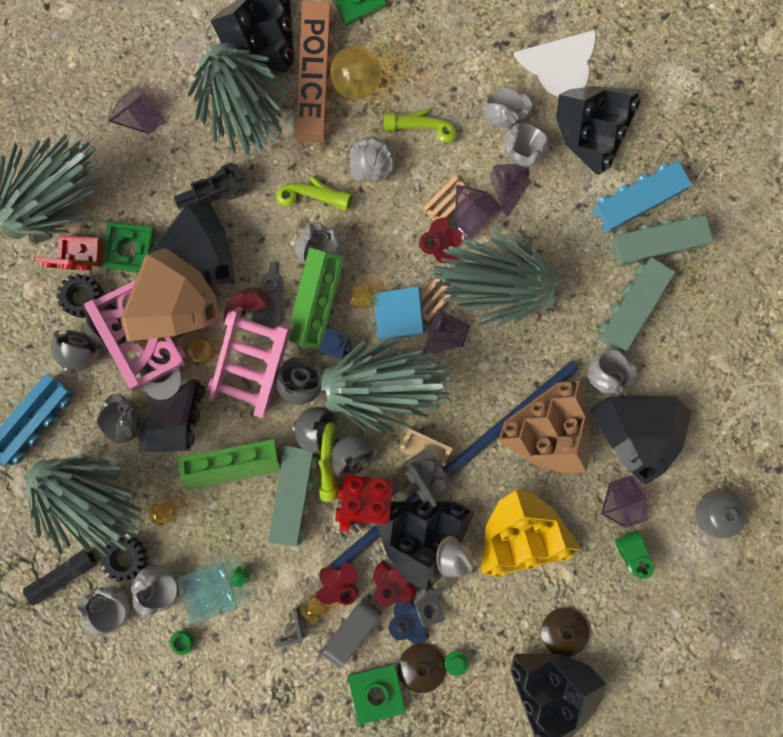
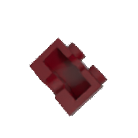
(249, 299)

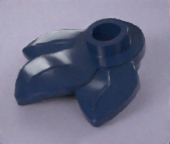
(408, 615)

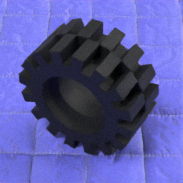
(70, 286)
(137, 565)

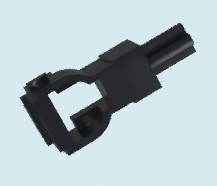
(205, 190)

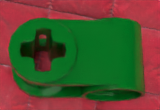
(634, 550)

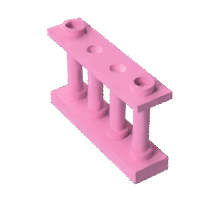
(273, 358)

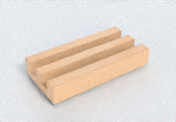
(438, 196)
(427, 318)

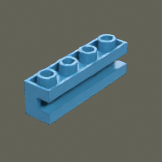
(641, 197)
(32, 417)

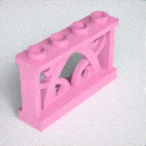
(131, 367)

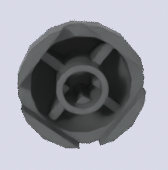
(74, 350)
(299, 381)
(309, 428)
(351, 453)
(721, 514)

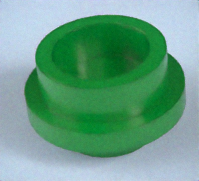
(239, 576)
(182, 642)
(456, 663)

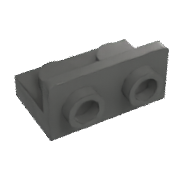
(428, 475)

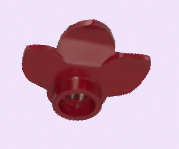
(443, 239)
(335, 582)
(394, 582)

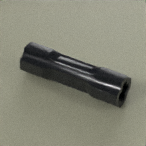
(45, 586)

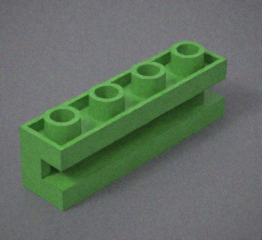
(315, 297)
(229, 464)

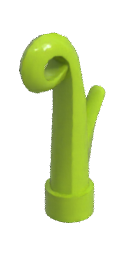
(419, 121)
(321, 192)
(328, 489)

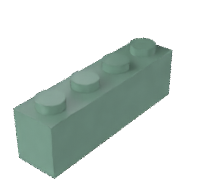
(661, 240)
(635, 305)
(291, 497)

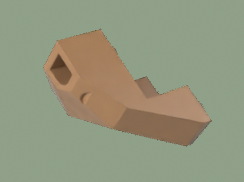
(168, 299)
(552, 430)

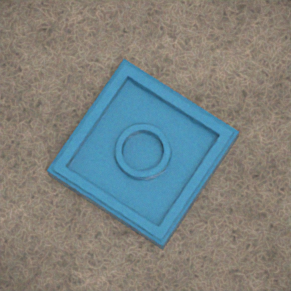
(399, 313)

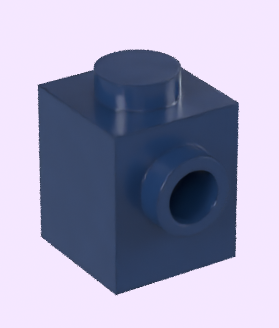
(335, 344)

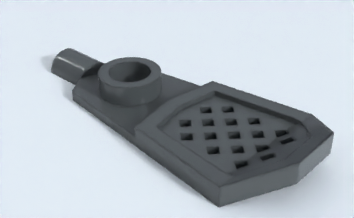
(274, 294)

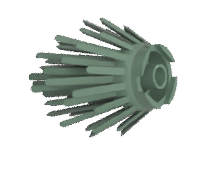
(227, 77)
(35, 196)
(502, 281)
(381, 384)
(80, 502)

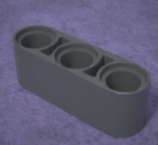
(351, 633)

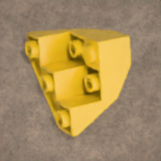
(524, 536)

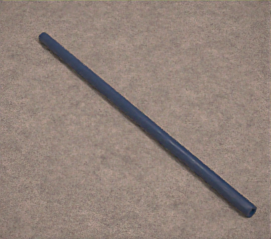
(459, 462)

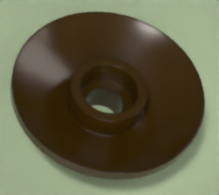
(556, 623)
(418, 656)

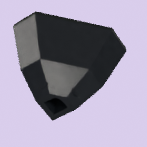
(259, 27)
(596, 122)
(201, 242)
(171, 420)
(644, 431)
(416, 533)
(556, 692)

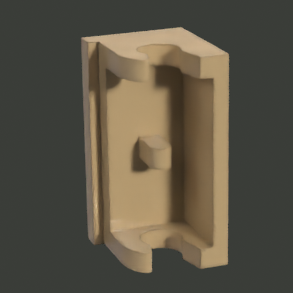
(416, 442)

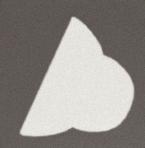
(560, 63)

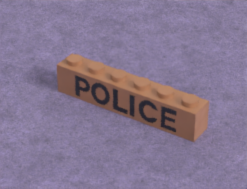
(313, 71)

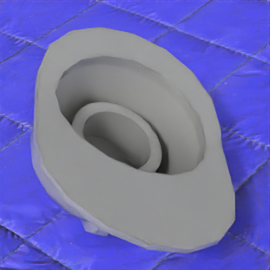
(166, 385)
(454, 560)

